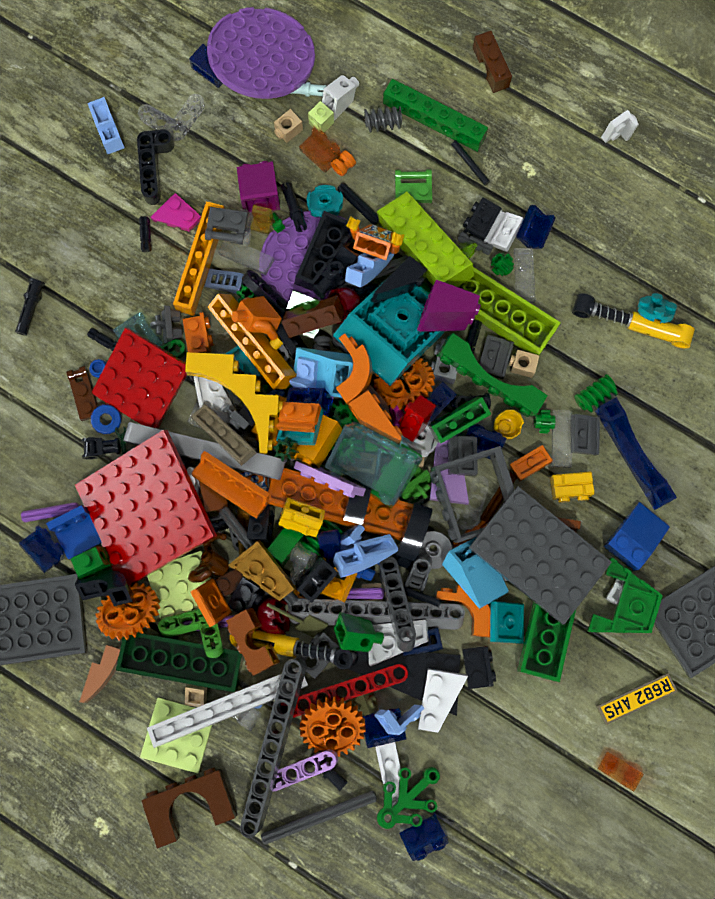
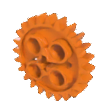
(419, 380)
(128, 617)
(333, 721)

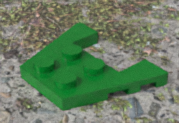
(635, 608)

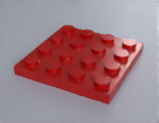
(140, 379)

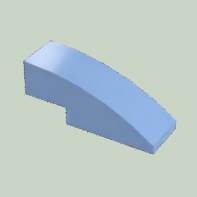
(105, 125)
(366, 269)
(364, 555)

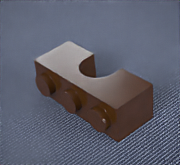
(488, 51)
(324, 314)

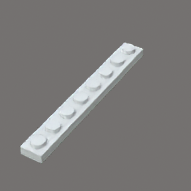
(217, 711)

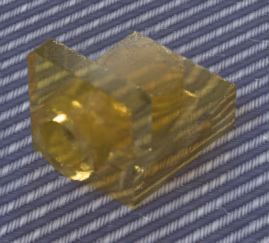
(261, 219)

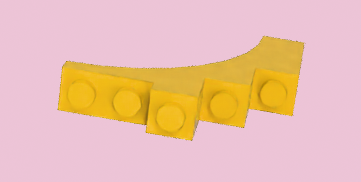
(222, 369)

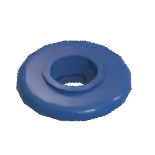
(105, 409)

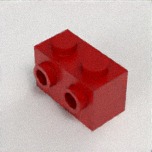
(416, 418)

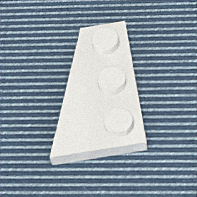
(213, 396)
(389, 647)
(438, 697)

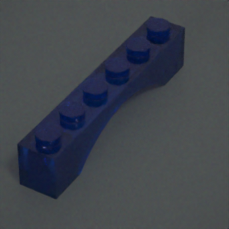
(649, 479)

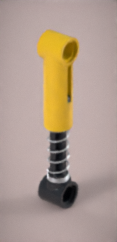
(678, 334)
(292, 647)

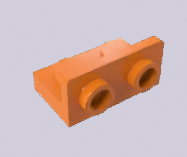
(197, 334)

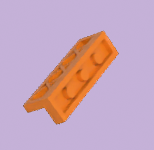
(231, 485)

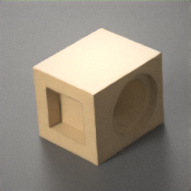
(288, 119)
(531, 359)

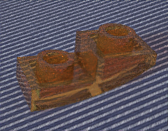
(620, 771)

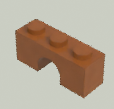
(242, 628)

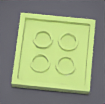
(173, 586)
(183, 752)

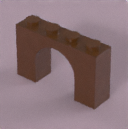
(159, 805)

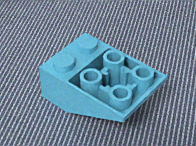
(332, 368)
(474, 575)

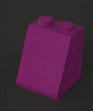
(258, 186)
(448, 308)

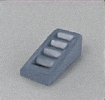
(225, 274)

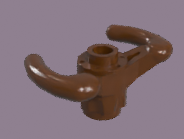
(210, 562)

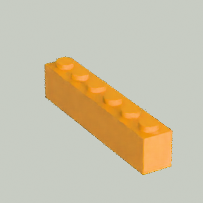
(196, 266)
(254, 345)

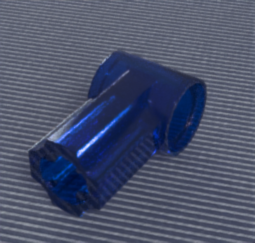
(330, 543)

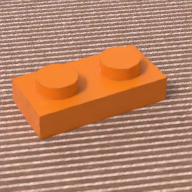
(531, 463)

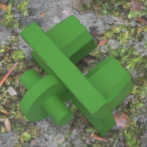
(418, 485)

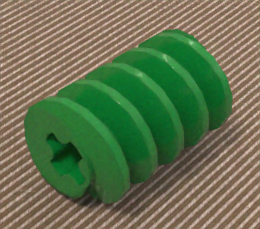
(595, 393)
(312, 544)

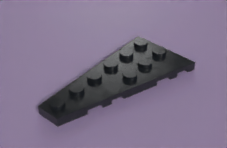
(417, 667)

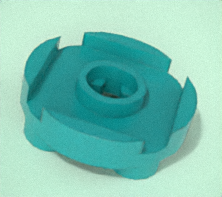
(324, 192)
(656, 307)

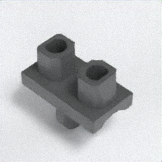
(167, 317)

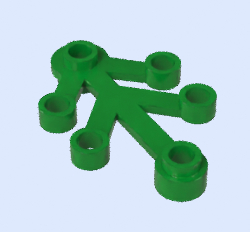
(405, 799)

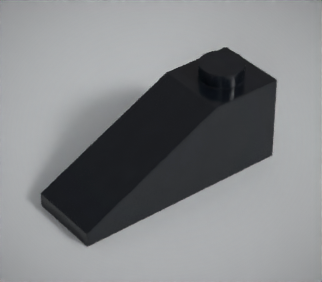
(401, 281)

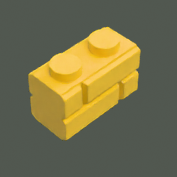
(572, 486)
(301, 517)

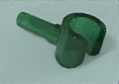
(121, 437)

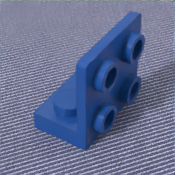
(75, 531)

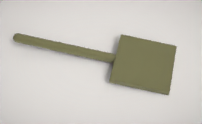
(309, 625)

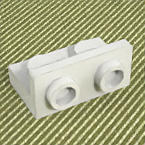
(622, 125)

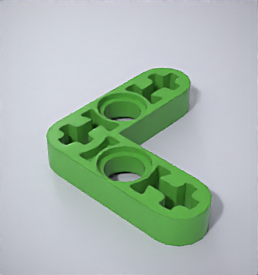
(200, 625)

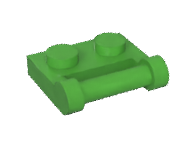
(419, 191)

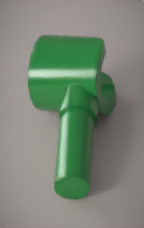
(277, 225)

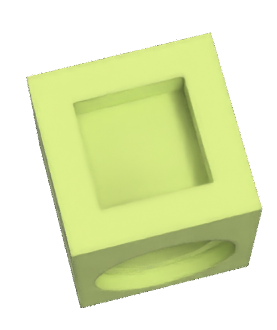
(321, 117)

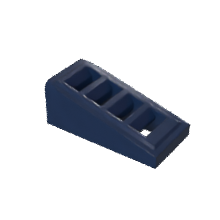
(423, 649)

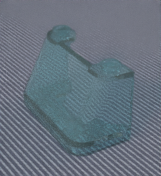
(373, 461)

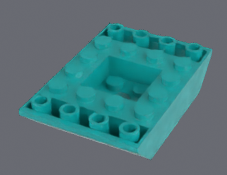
(389, 340)

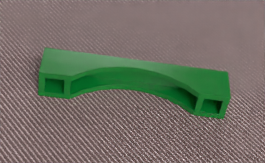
(459, 355)

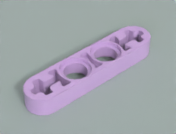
(302, 773)

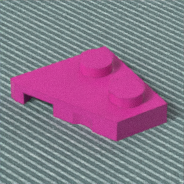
(177, 213)

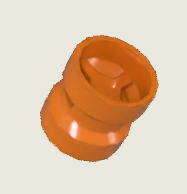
(343, 163)

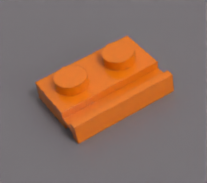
(298, 417)

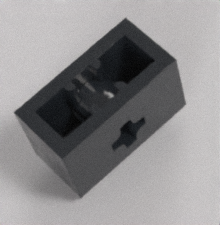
(315, 579)

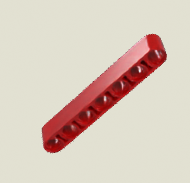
(350, 685)

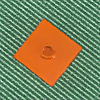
(211, 602)

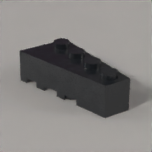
(323, 249)

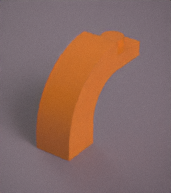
(361, 374)
(480, 616)

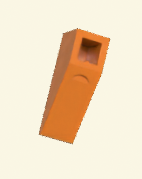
(370, 415)

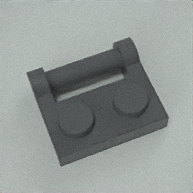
(226, 220)

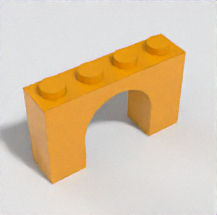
(310, 454)

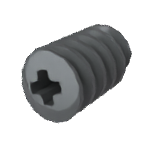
(383, 119)

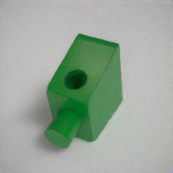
(90, 562)
(356, 633)

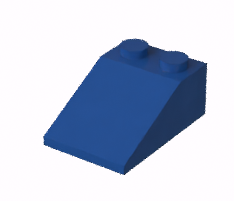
(637, 537)

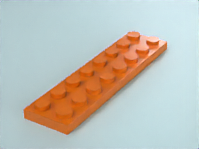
(378, 518)

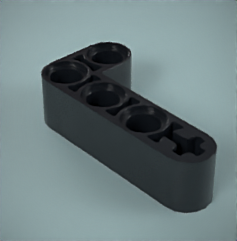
(151, 150)

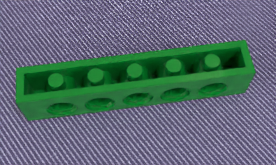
(435, 115)

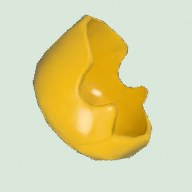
(508, 423)

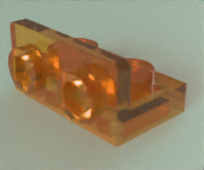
(320, 149)

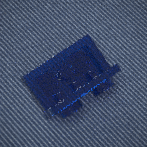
(535, 228)
(486, 439)
(42, 549)
(376, 734)
(424, 838)

